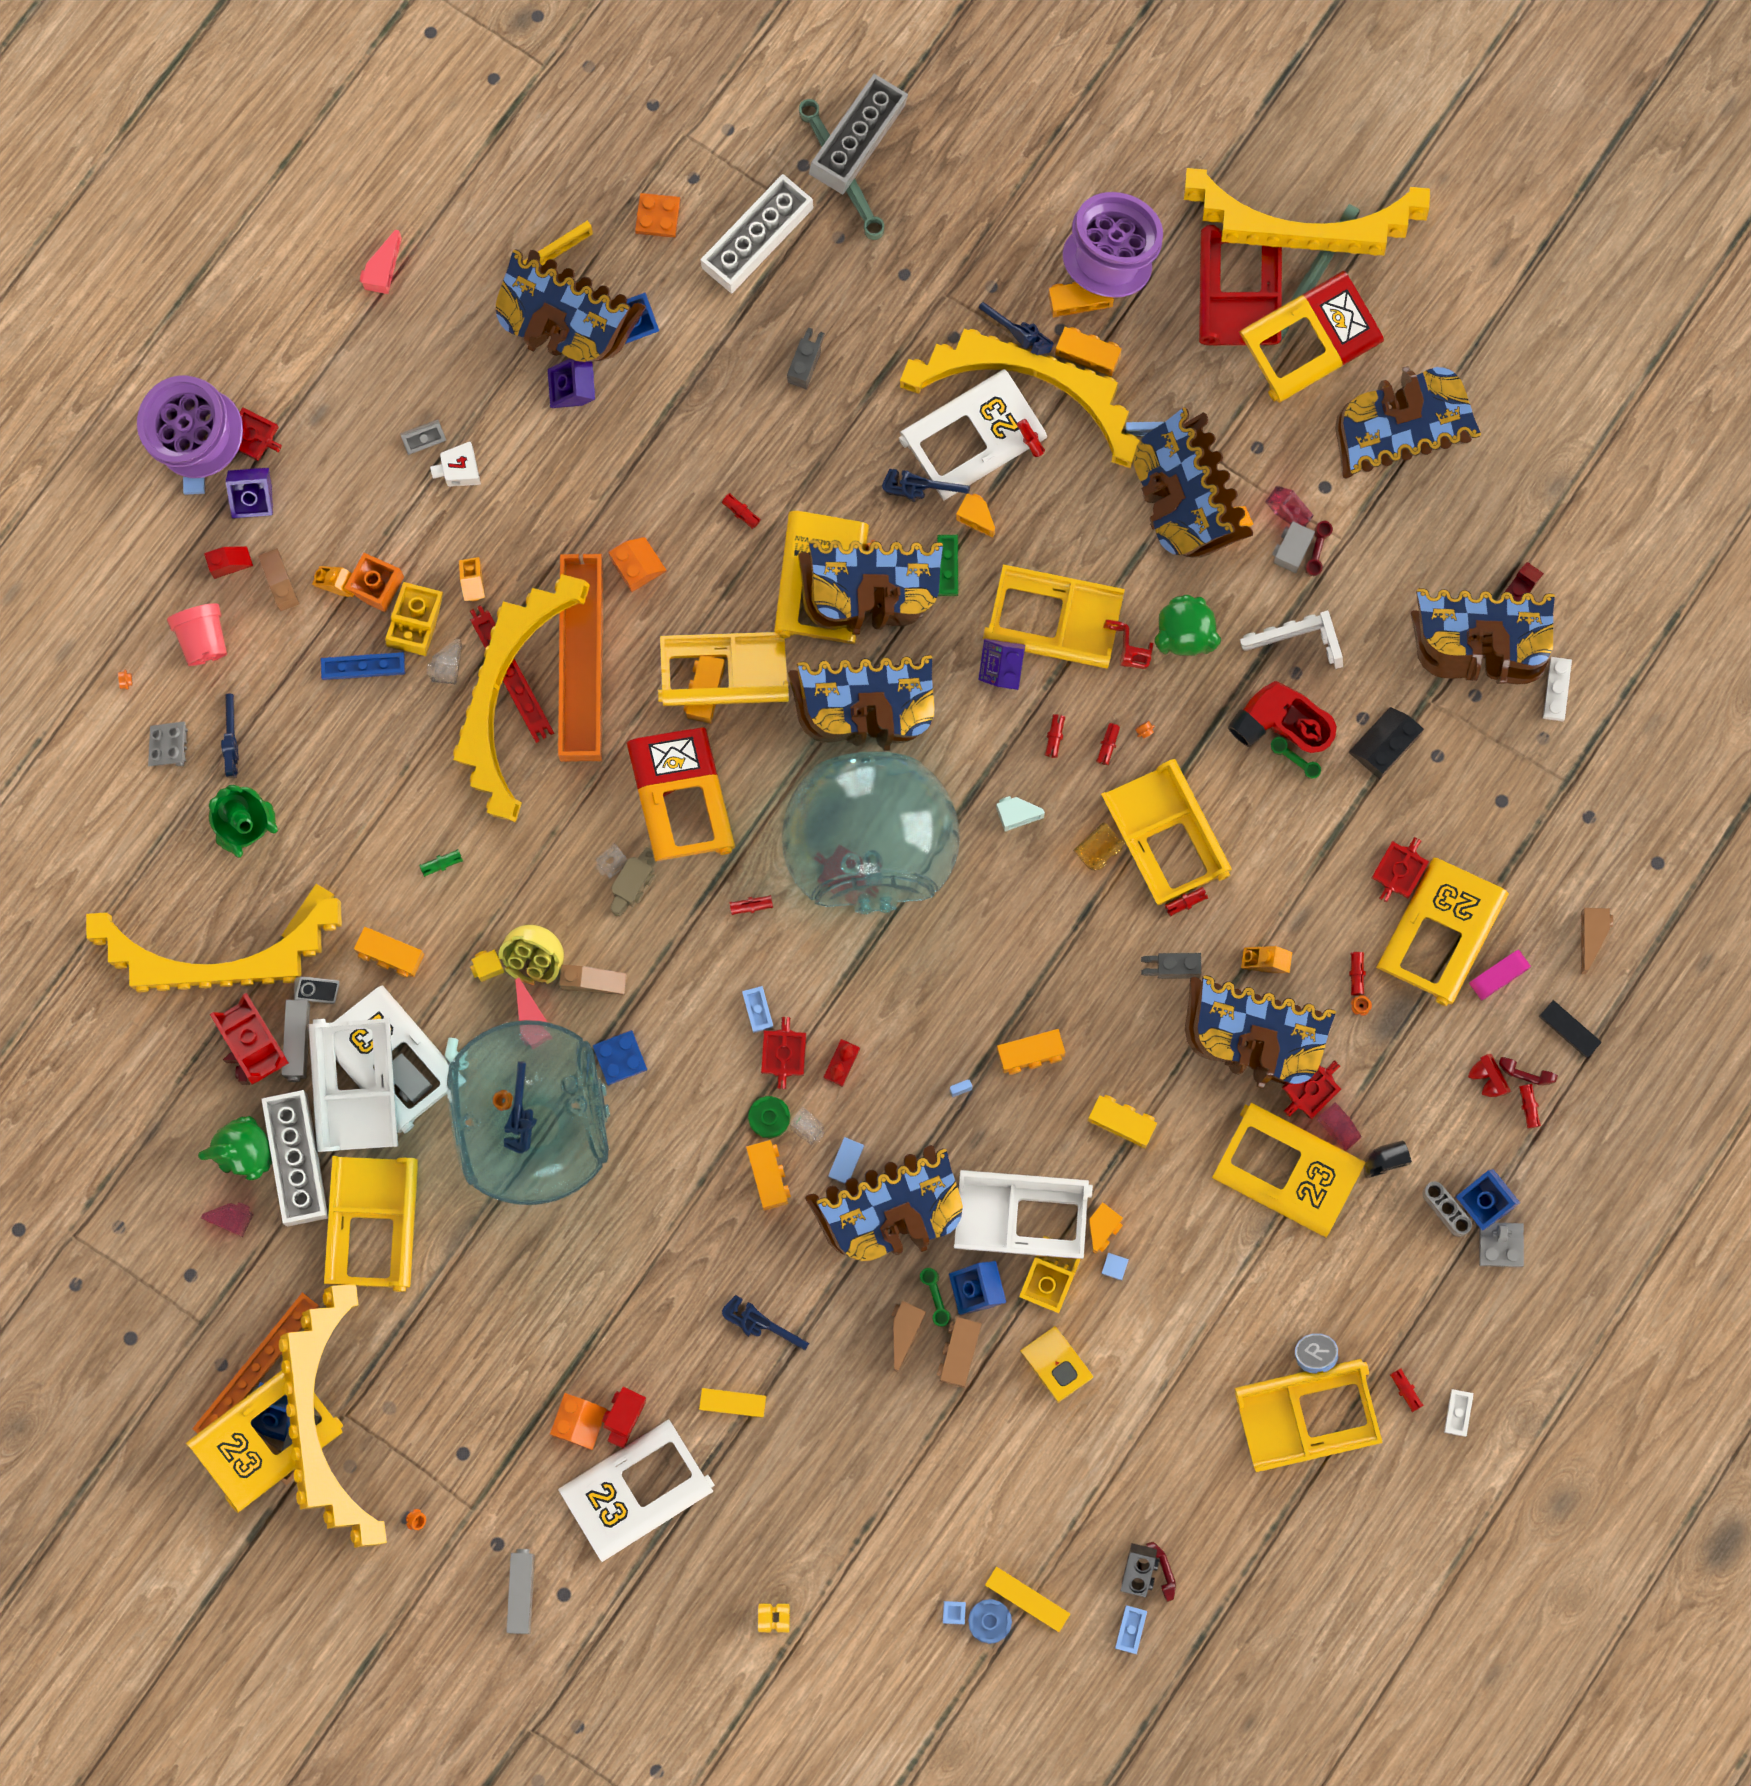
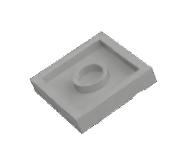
(1502, 1245)

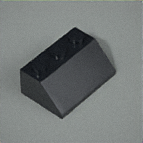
(1386, 741)

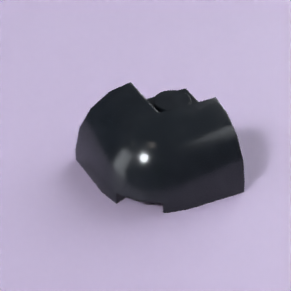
(1387, 1158)

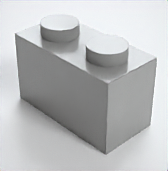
(1294, 546)
(409, 1080)

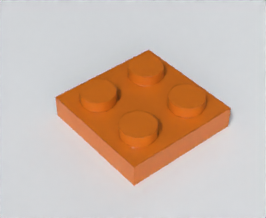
(657, 215)

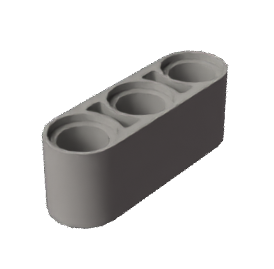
(1448, 1219)

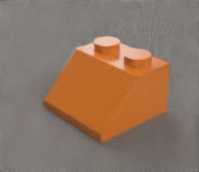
(636, 562)
(374, 581)
(578, 1421)

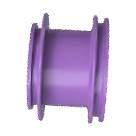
(1113, 244)
(168, 411)

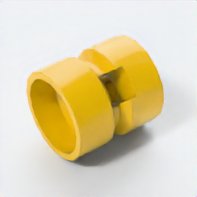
(765, 1618)

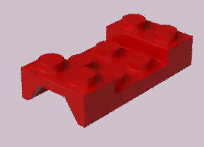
(250, 1040)

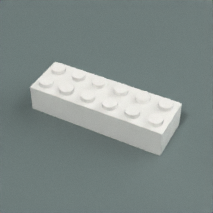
(757, 233)
(295, 1158)

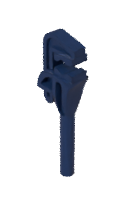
(1025, 334)
(913, 485)
(229, 744)
(519, 1120)
(754, 1321)

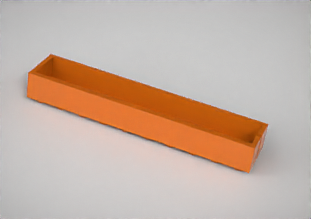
(581, 664)

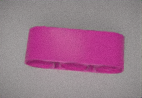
(1500, 975)

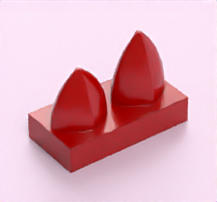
(841, 1062)
(1487, 1068)

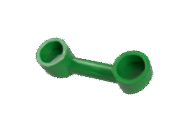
(1279, 746)
(930, 1277)

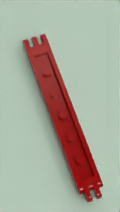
(514, 681)

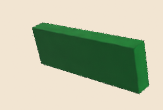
(949, 565)

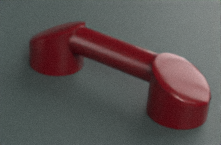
(1322, 532)
(1508, 1066)
(1169, 1588)

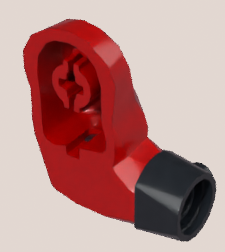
(1288, 715)

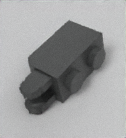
(805, 360)
(1174, 965)

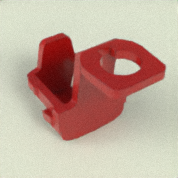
(1129, 652)

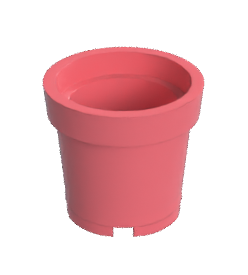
(199, 633)

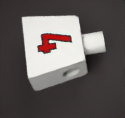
(458, 466)

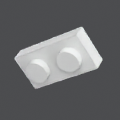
(1458, 1413)

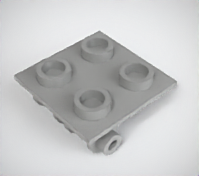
(167, 744)

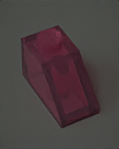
(1288, 506)
(1339, 1126)
(230, 1217)

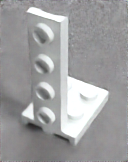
(1294, 629)

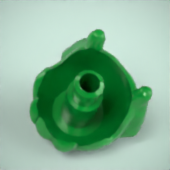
(1187, 627)
(240, 818)
(240, 1148)

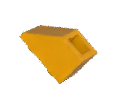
(332, 580)
(1266, 959)
(1102, 1225)

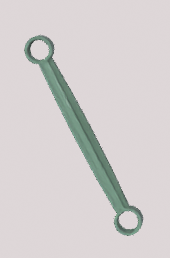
(853, 191)
(1320, 263)

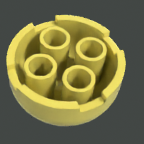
(537, 945)

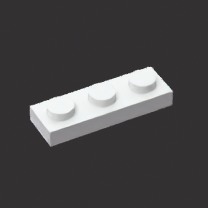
(1557, 689)

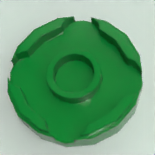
(769, 1117)

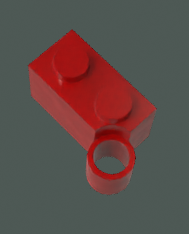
(623, 1415)

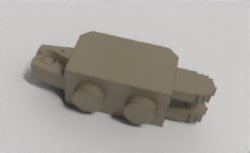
(632, 880)

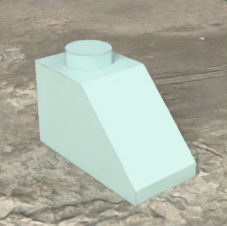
(1017, 812)

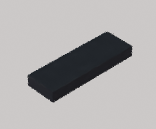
(1570, 1029)

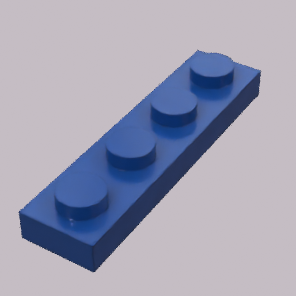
(363, 666)

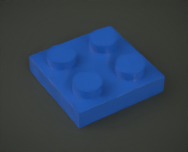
(620, 1057)

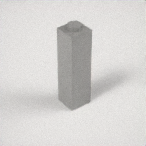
(296, 1039)
(520, 1592)

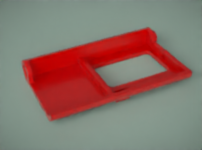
(1229, 312)

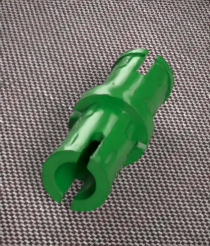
(441, 863)

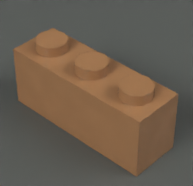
(959, 1352)

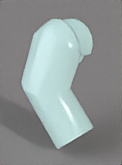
(451, 1049)

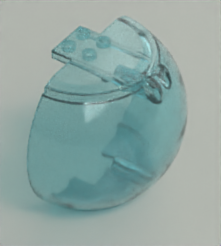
(870, 832)
(565, 1141)

